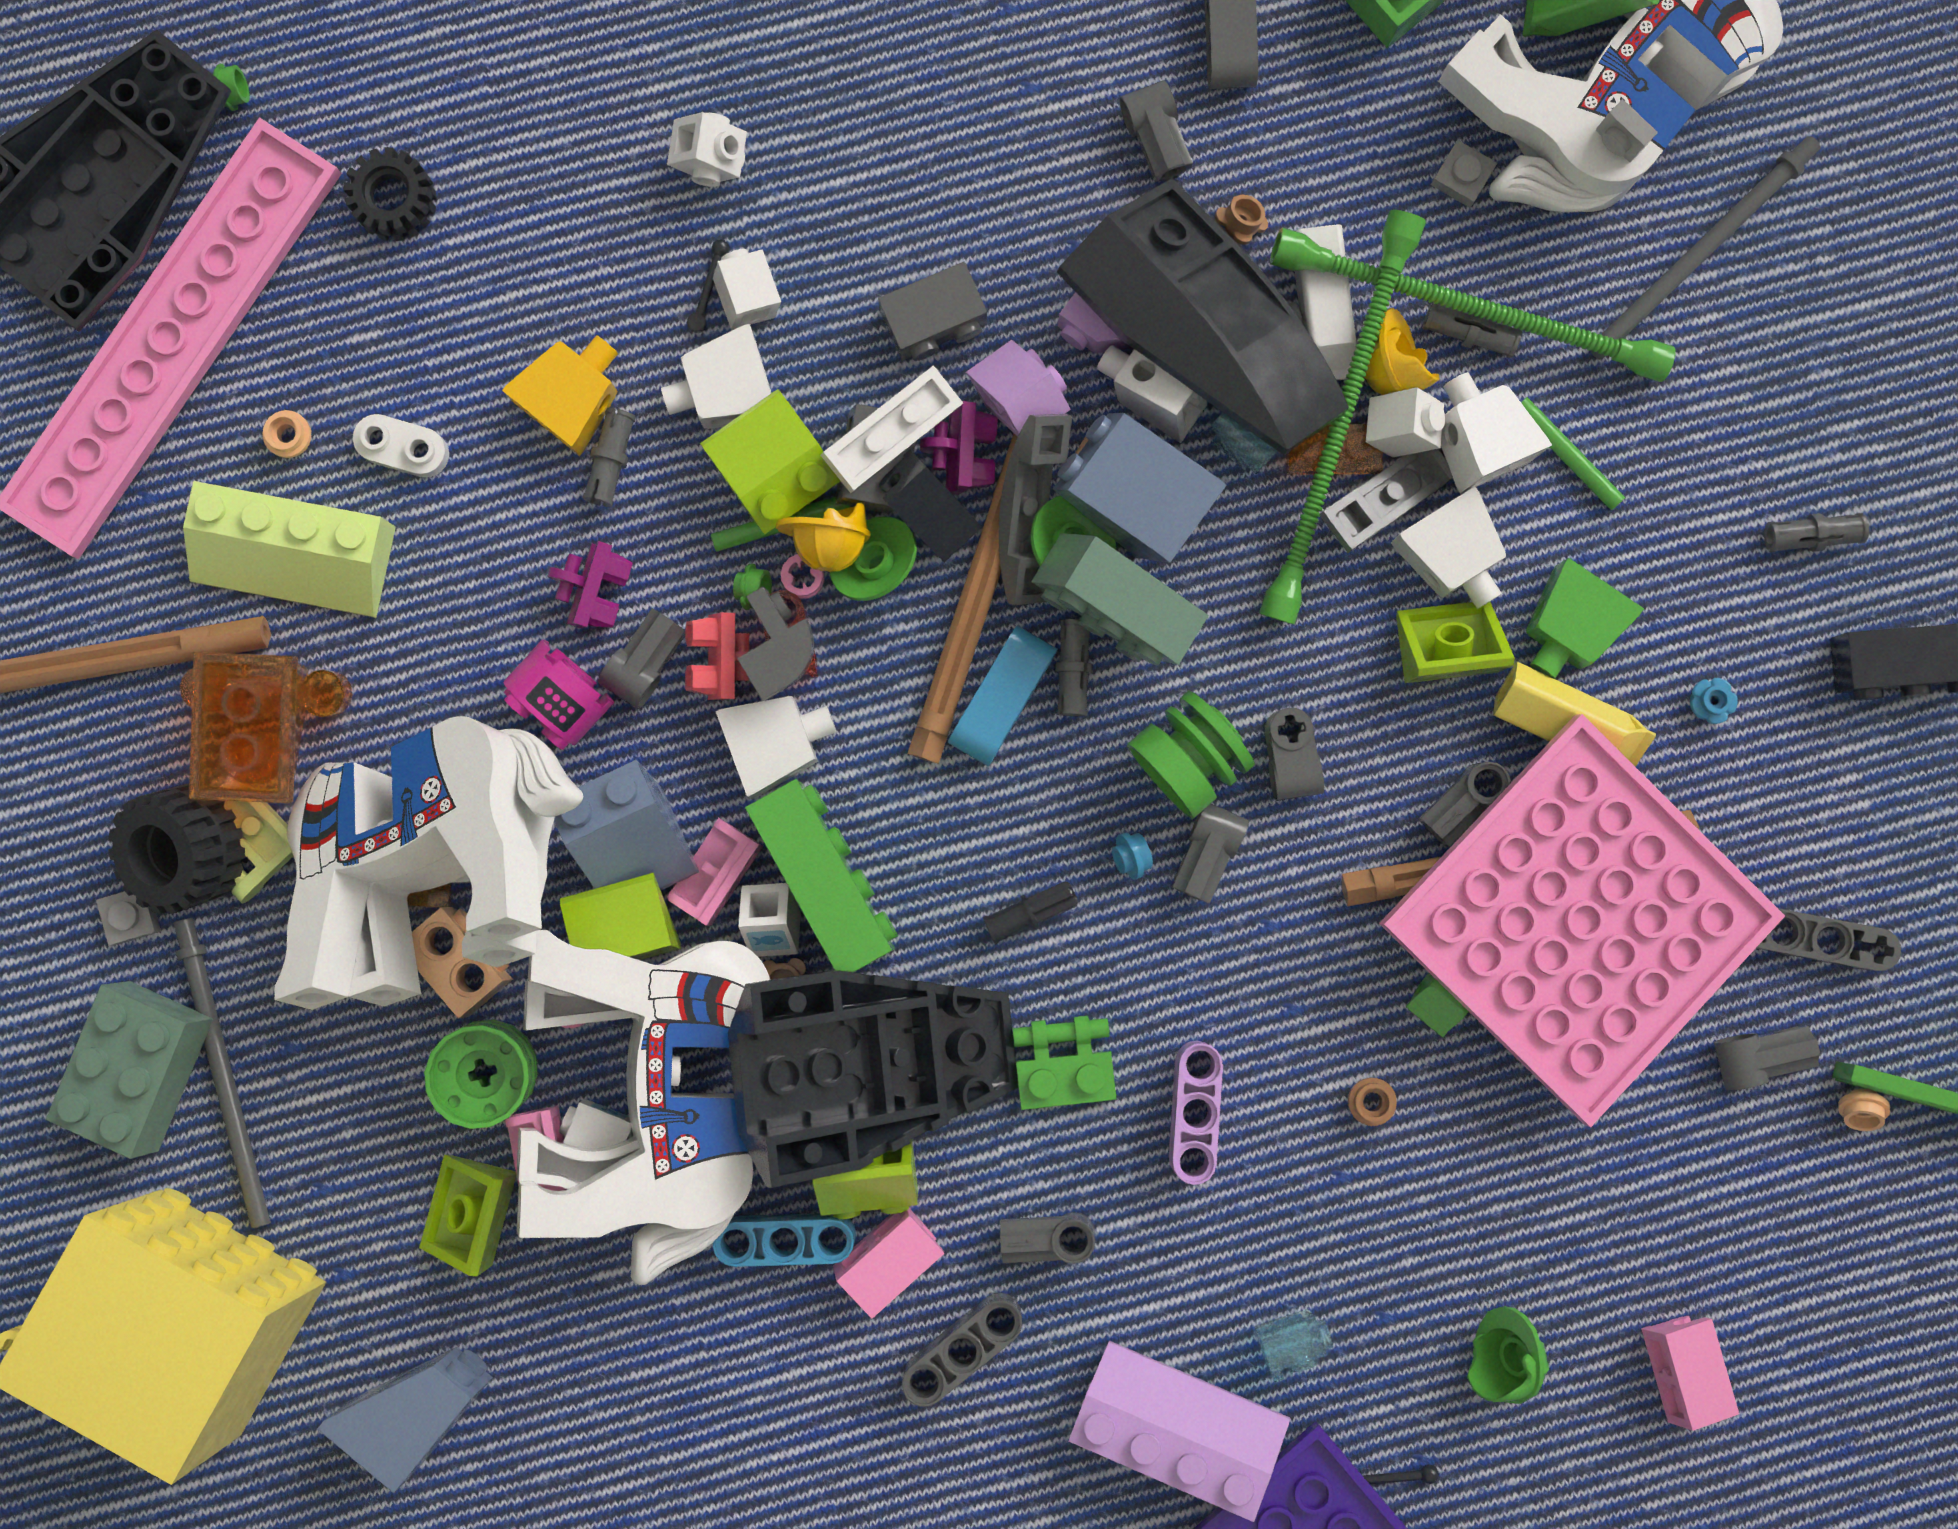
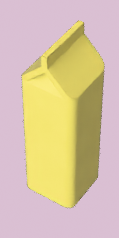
(1547, 705)

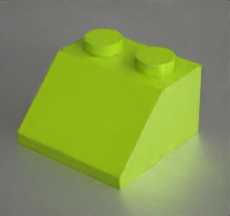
(770, 461)
(882, 1185)

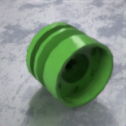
(1191, 754)
(471, 1099)

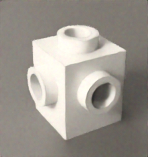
(707, 148)

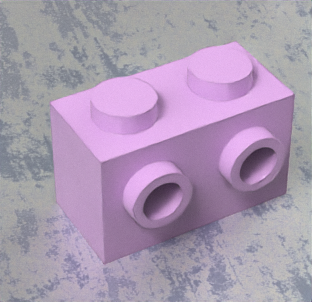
(1018, 386)

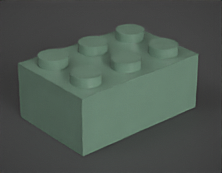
(1118, 599)
(129, 1069)

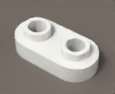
(398, 446)

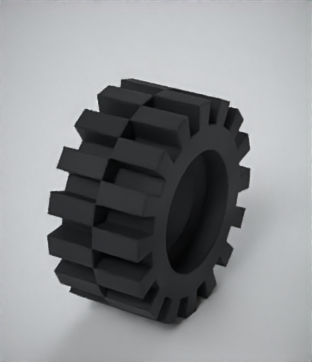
(373, 173)

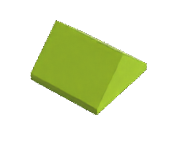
(1451, 642)
(622, 919)
(467, 1214)

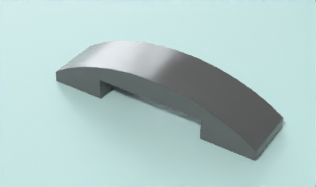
(1024, 491)
(1386, 497)

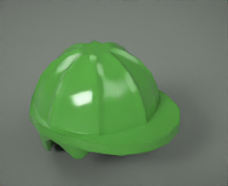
(1507, 1358)

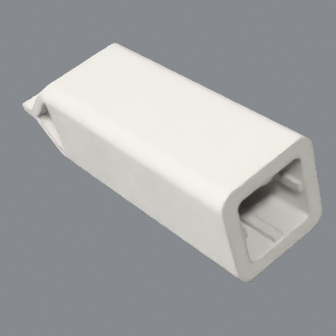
(1327, 304)

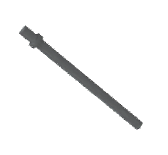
(1789, 166)
(191, 954)

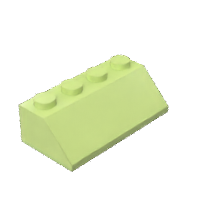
(286, 549)

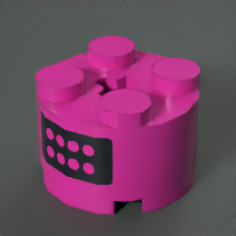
(556, 695)

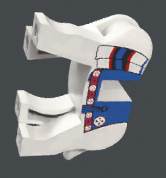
(1659, 63)
(365, 840)
(685, 1156)

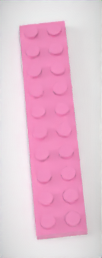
(168, 338)

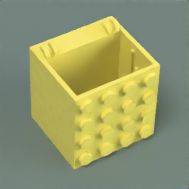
(158, 1332)

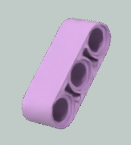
(1201, 1135)

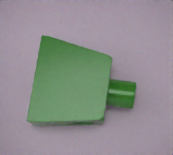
(1577, 619)

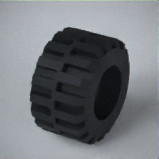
(175, 850)

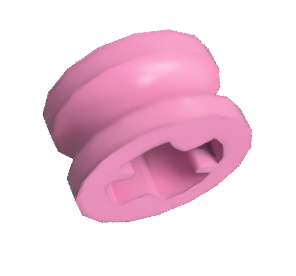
(789, 581)

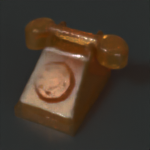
(252, 721)

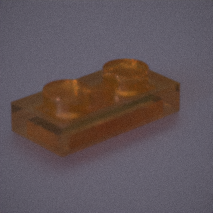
(1355, 455)

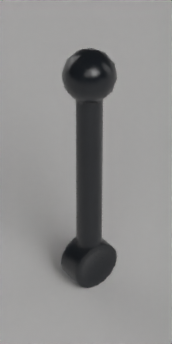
(696, 321)
(1428, 1474)

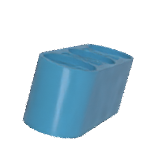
(1002, 695)
(765, 1253)

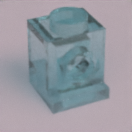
(1293, 1342)

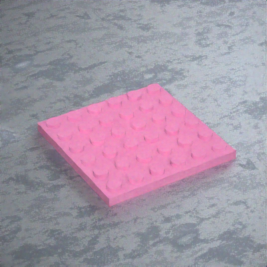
(1582, 919)

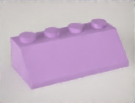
(1180, 1430)

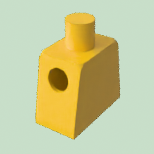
(567, 391)

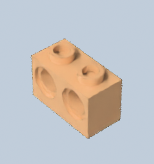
(447, 971)

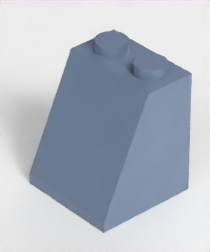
(1137, 487)
(626, 830)
(407, 1417)

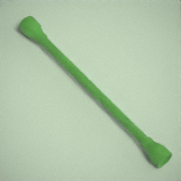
(1399, 240)
(1643, 357)

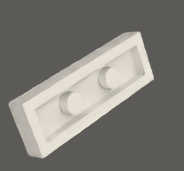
(891, 429)

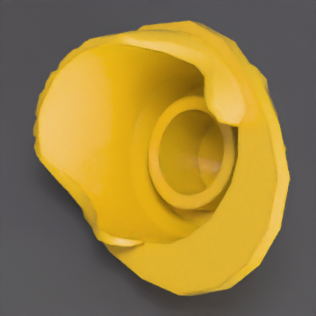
(1395, 360)
(828, 541)

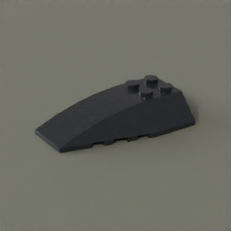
(859, 1067)

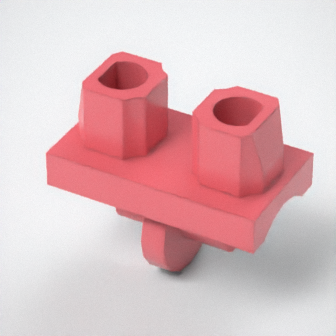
(724, 648)

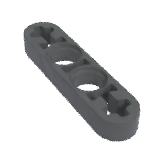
(1804, 942)

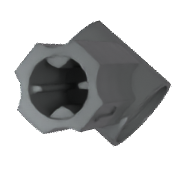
(1153, 119)
(636, 669)
(1462, 804)
(1213, 841)
(1753, 1059)
(1040, 1239)

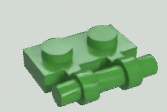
(1065, 1078)

